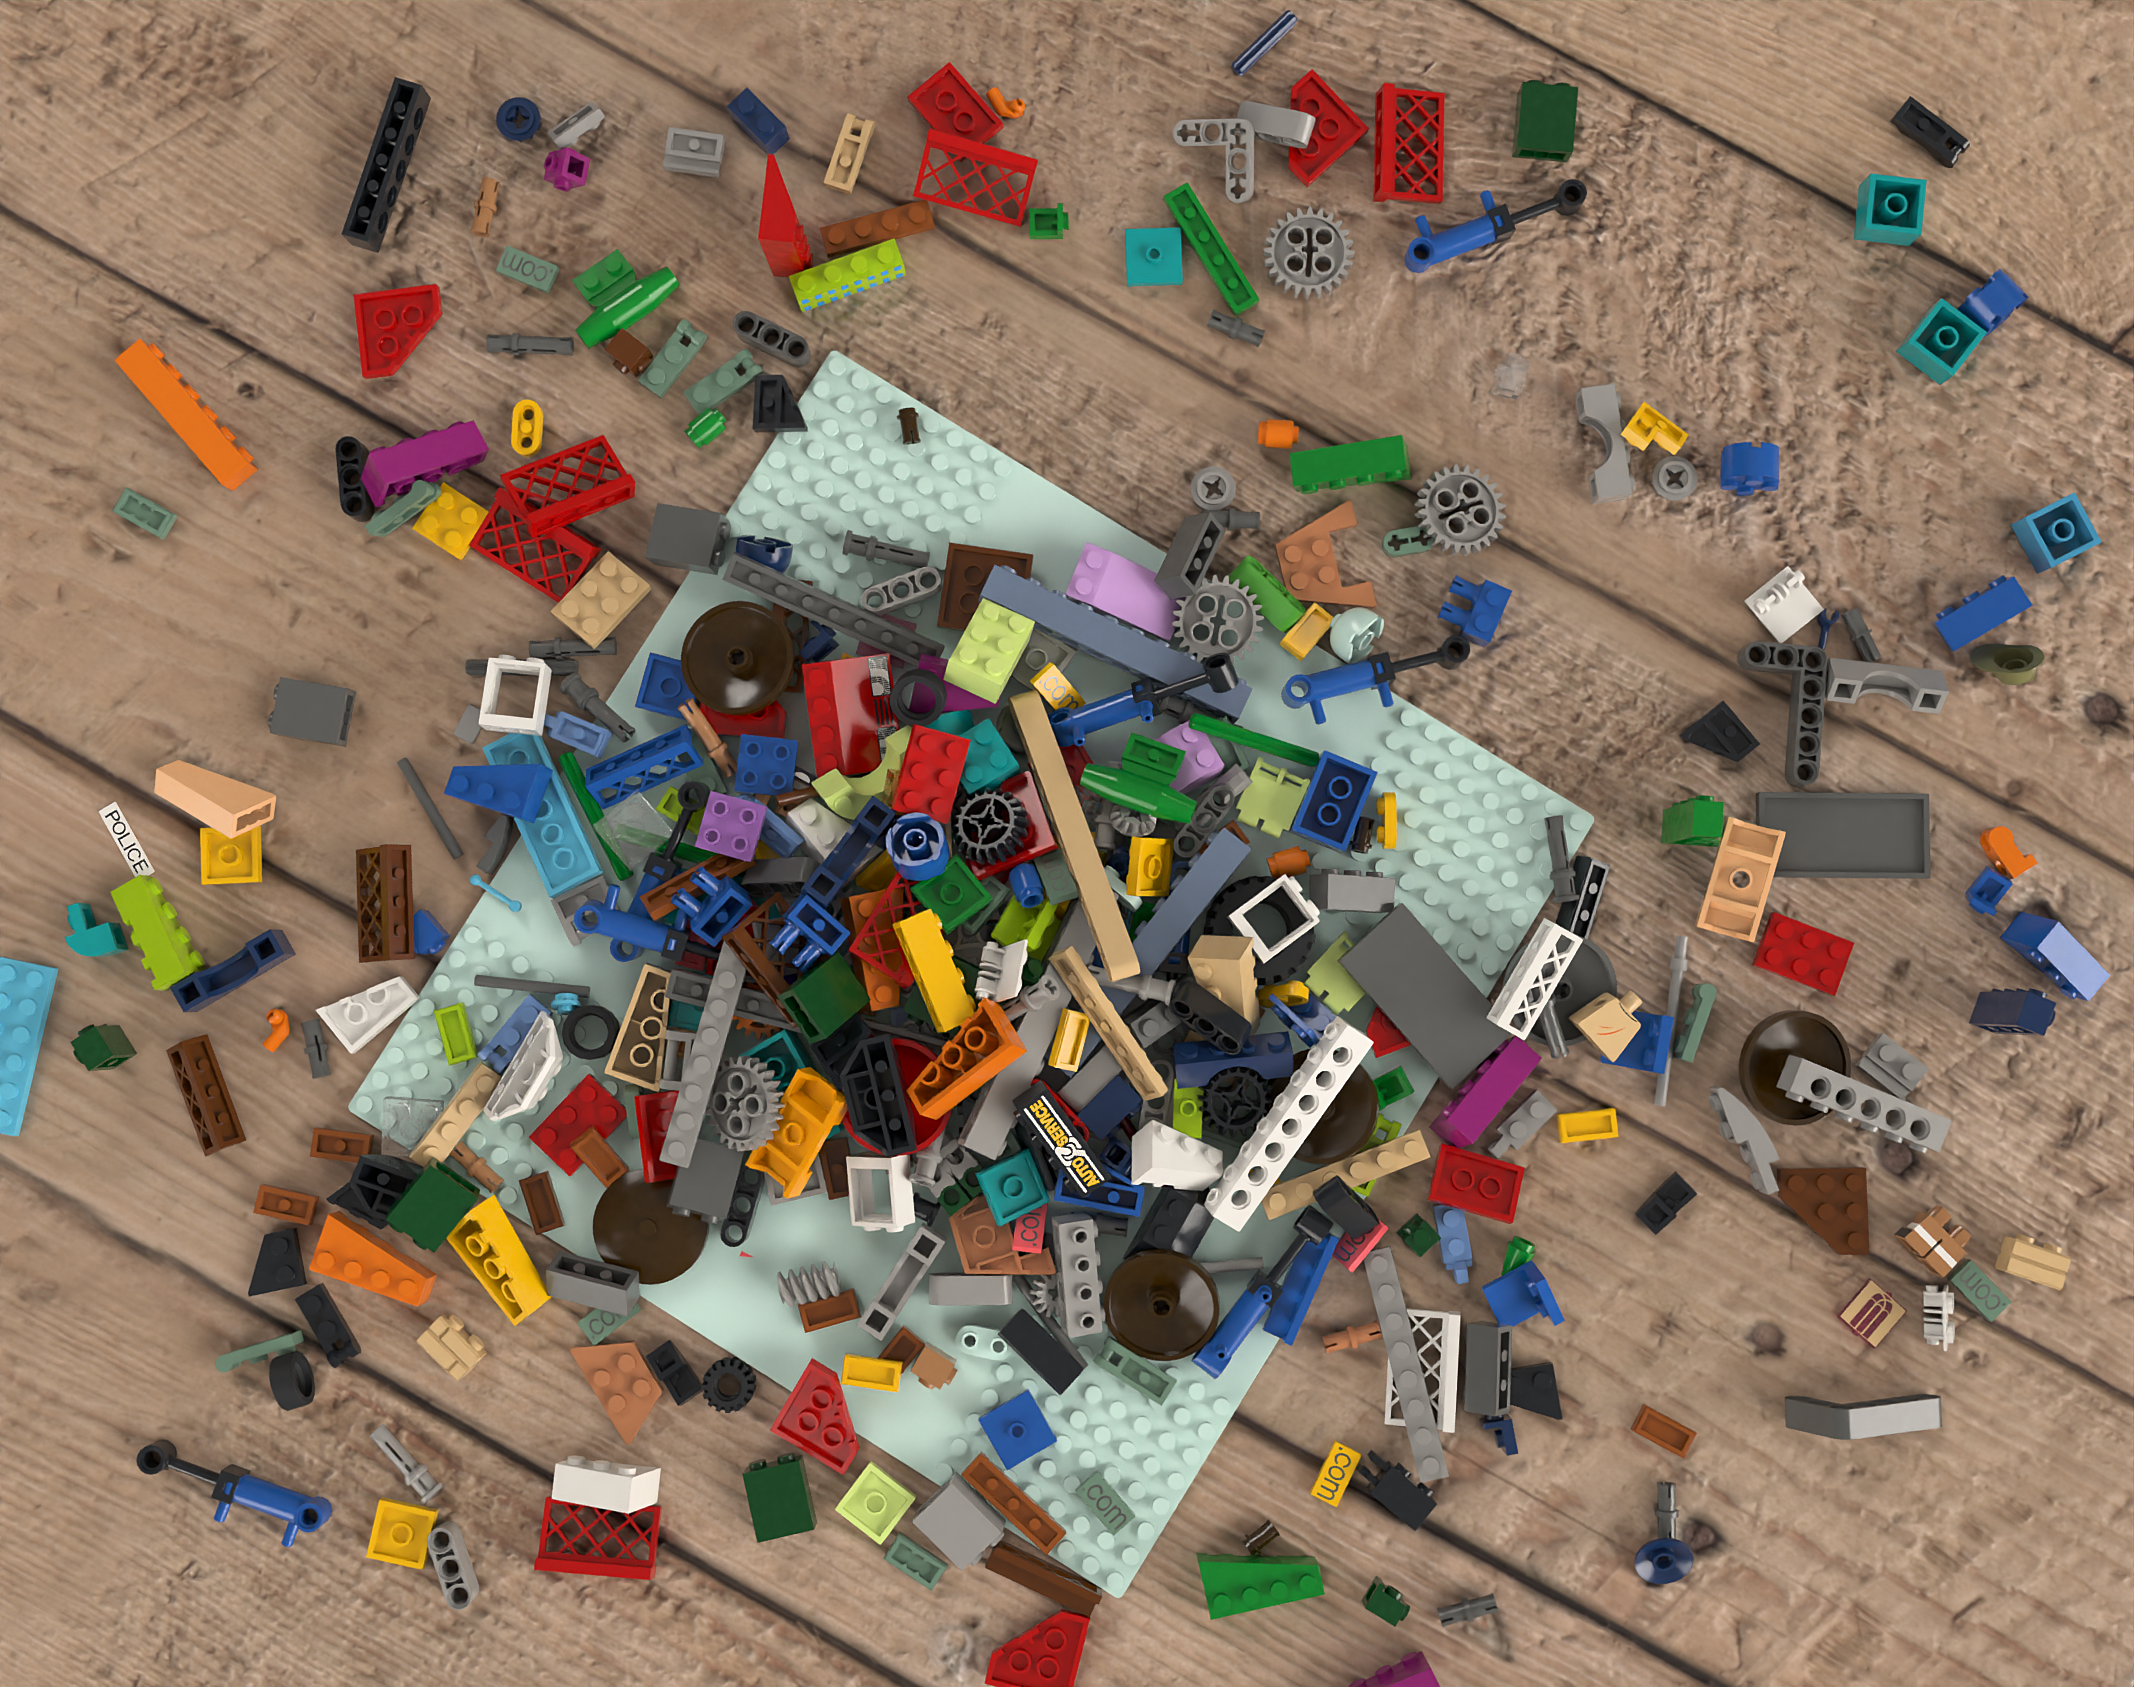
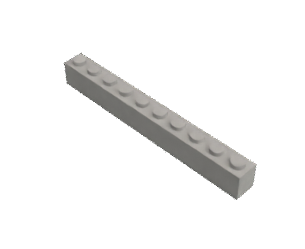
(994, 1108)

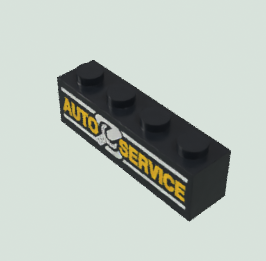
(1061, 1139)

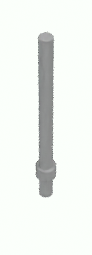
(1678, 965)

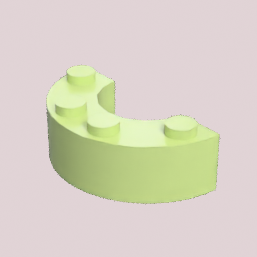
(850, 795)

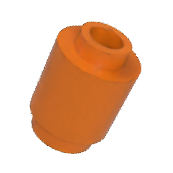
(1277, 433)
(1288, 862)

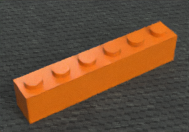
(186, 415)

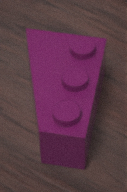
(957, 698)

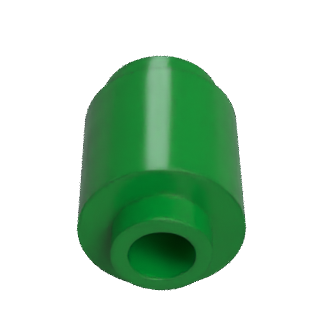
(706, 427)

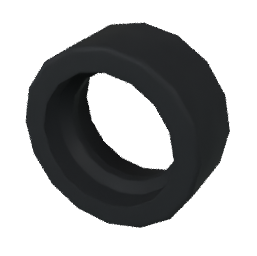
(927, 678)
(569, 1029)
(292, 1380)

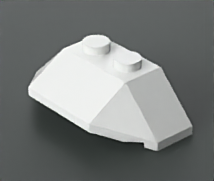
(528, 1072)

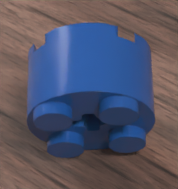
(1993, 302)
(1749, 468)
(918, 847)

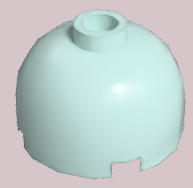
(1354, 632)

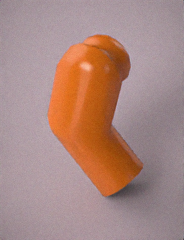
(1010, 109)
(280, 1029)

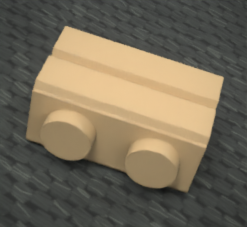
(2033, 1262)
(452, 1346)

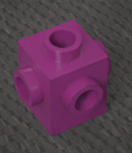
(566, 169)

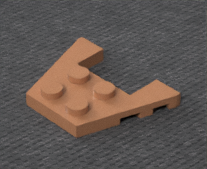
(1311, 567)
(988, 1247)

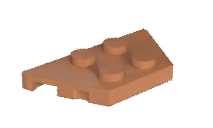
(621, 1383)

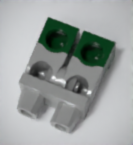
(954, 1163)

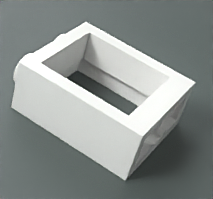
(512, 724)
(1307, 908)
(862, 1195)

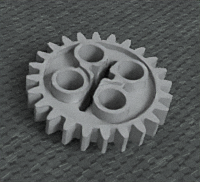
(1333, 254)
(1450, 487)
(1243, 625)
(744, 1103)

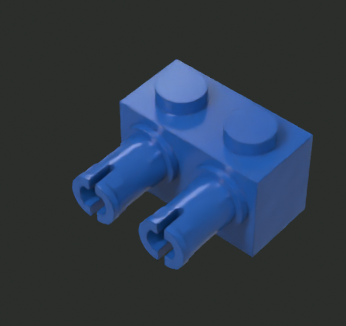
(1482, 618)
(718, 911)
(816, 925)

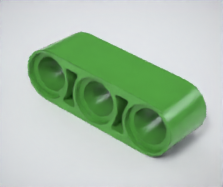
(1277, 602)

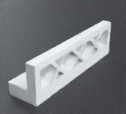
(1525, 974)

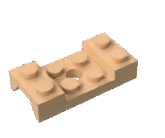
(1735, 909)

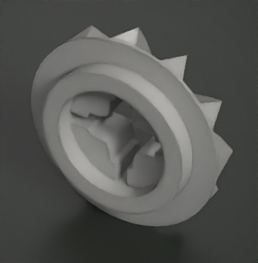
(1673, 465)
(1210, 476)
(1130, 825)

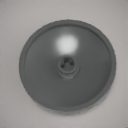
(1583, 981)

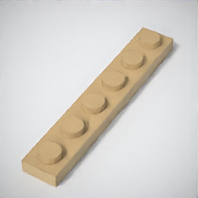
(1108, 1023)
(1354, 1171)

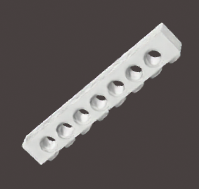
(1288, 1138)

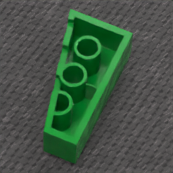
(1351, 465)
(1693, 822)
(1257, 1581)

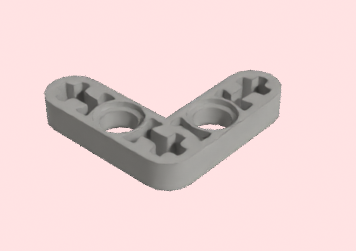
(1226, 138)

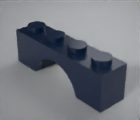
(849, 852)
(216, 982)
(1200, 1060)

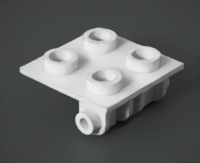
(1784, 604)
(1002, 971)
(1934, 1331)

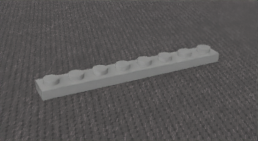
(704, 1059)
(1405, 1365)

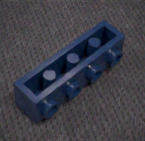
(2014, 1012)

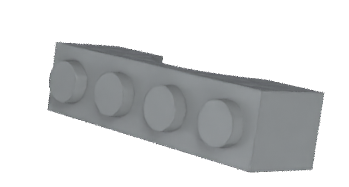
(1600, 409)
(1916, 687)
(902, 1282)

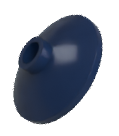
(1663, 1560)

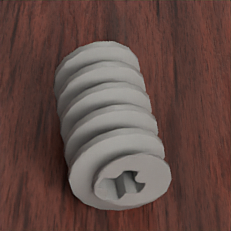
(809, 1284)

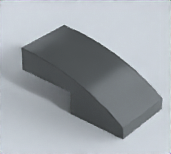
(500, 836)

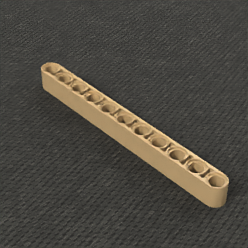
(1074, 836)

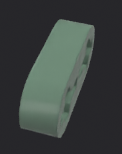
(1408, 548)
(630, 1091)

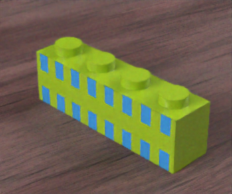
(848, 275)

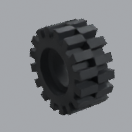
(720, 1400)

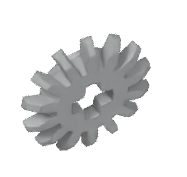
(1044, 1297)

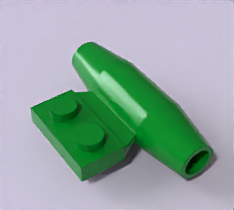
(619, 296)
(1143, 780)

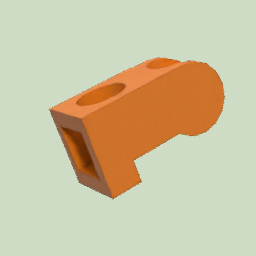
(2004, 854)

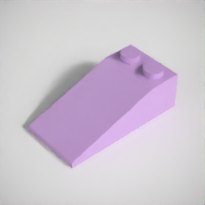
(1123, 591)
(1200, 761)

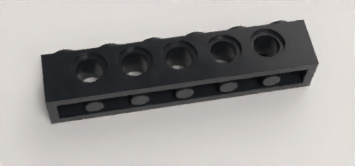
(386, 165)

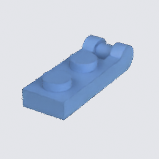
(513, 1033)

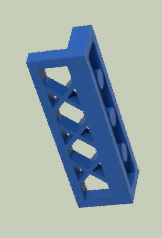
(634, 761)
(1299, 1289)

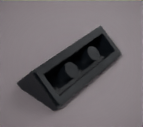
(1589, 883)
(1039, 1156)
(1041, 1351)

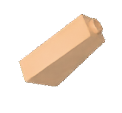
(214, 799)

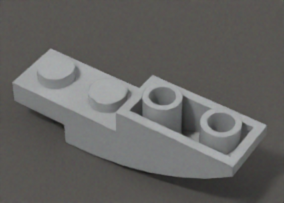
(1742, 1127)

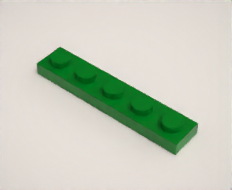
(1211, 249)

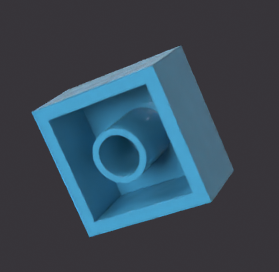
(2056, 533)

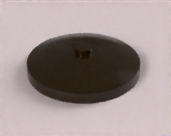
(738, 658)
(1765, 1055)
(1344, 1124)
(643, 1234)
(1161, 1305)

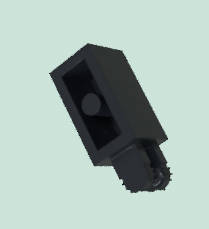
(1398, 1492)

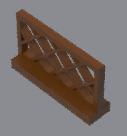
(396, 903)
(755, 957)

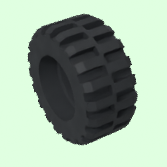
(1237, 894)

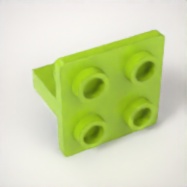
(1033, 924)

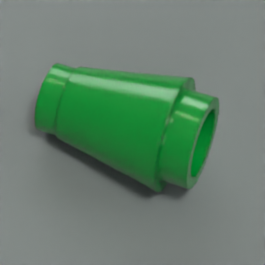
(1518, 1253)

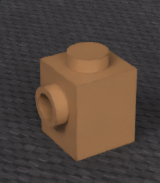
(934, 1367)

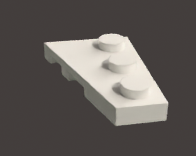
(366, 1014)

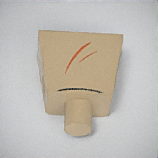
(1608, 1023)

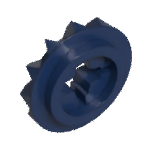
(508, 113)

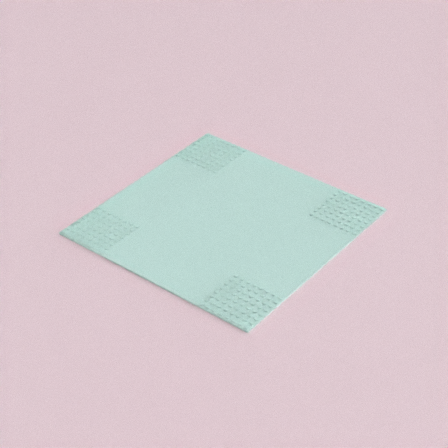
(1463, 863)

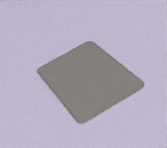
(469, 724)

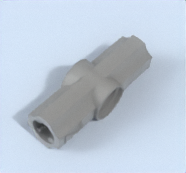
(1235, 778)

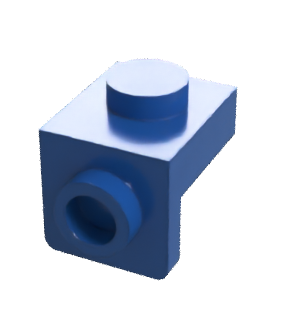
(1987, 891)

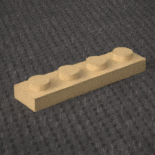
(457, 1116)

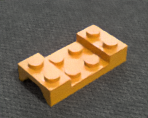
(808, 1116)

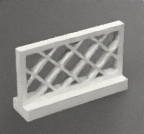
(1448, 1368)

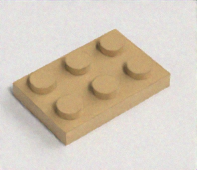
(601, 600)

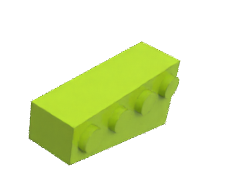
(157, 932)

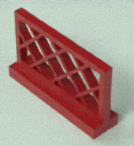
(1386, 139)
(982, 153)
(583, 502)
(562, 536)
(904, 975)
(594, 1564)

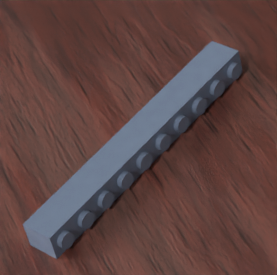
(1109, 640)
(1174, 918)

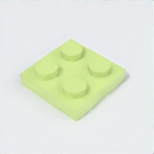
(875, 1502)

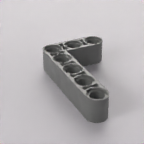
(1799, 701)
(1863, 1418)

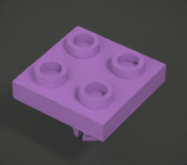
(731, 826)

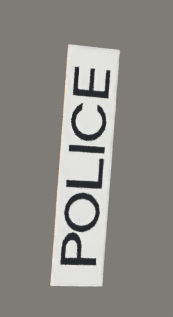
(126, 840)

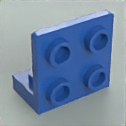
(765, 765)
(1305, 1019)
(1649, 1045)
(1521, 1296)

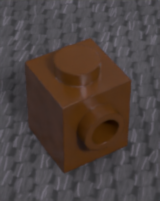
(628, 354)

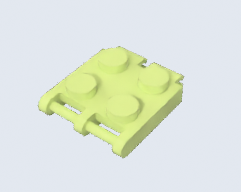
(1271, 799)
(1331, 977)

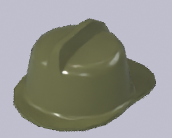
(2008, 662)

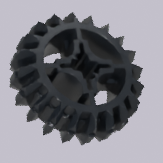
(994, 835)
(1230, 1111)

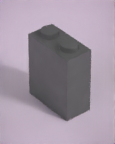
(688, 539)
(312, 711)
(707, 1182)

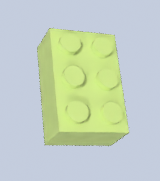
(989, 650)

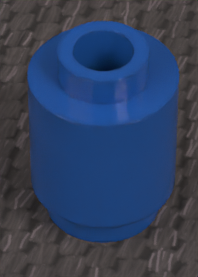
(1026, 885)

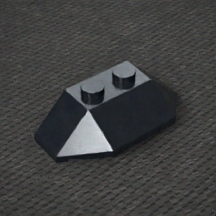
(879, 1097)
(381, 1181)
(1173, 1222)

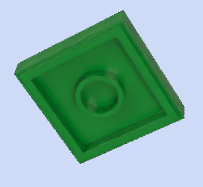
(953, 894)

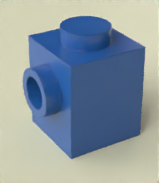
(428, 933)

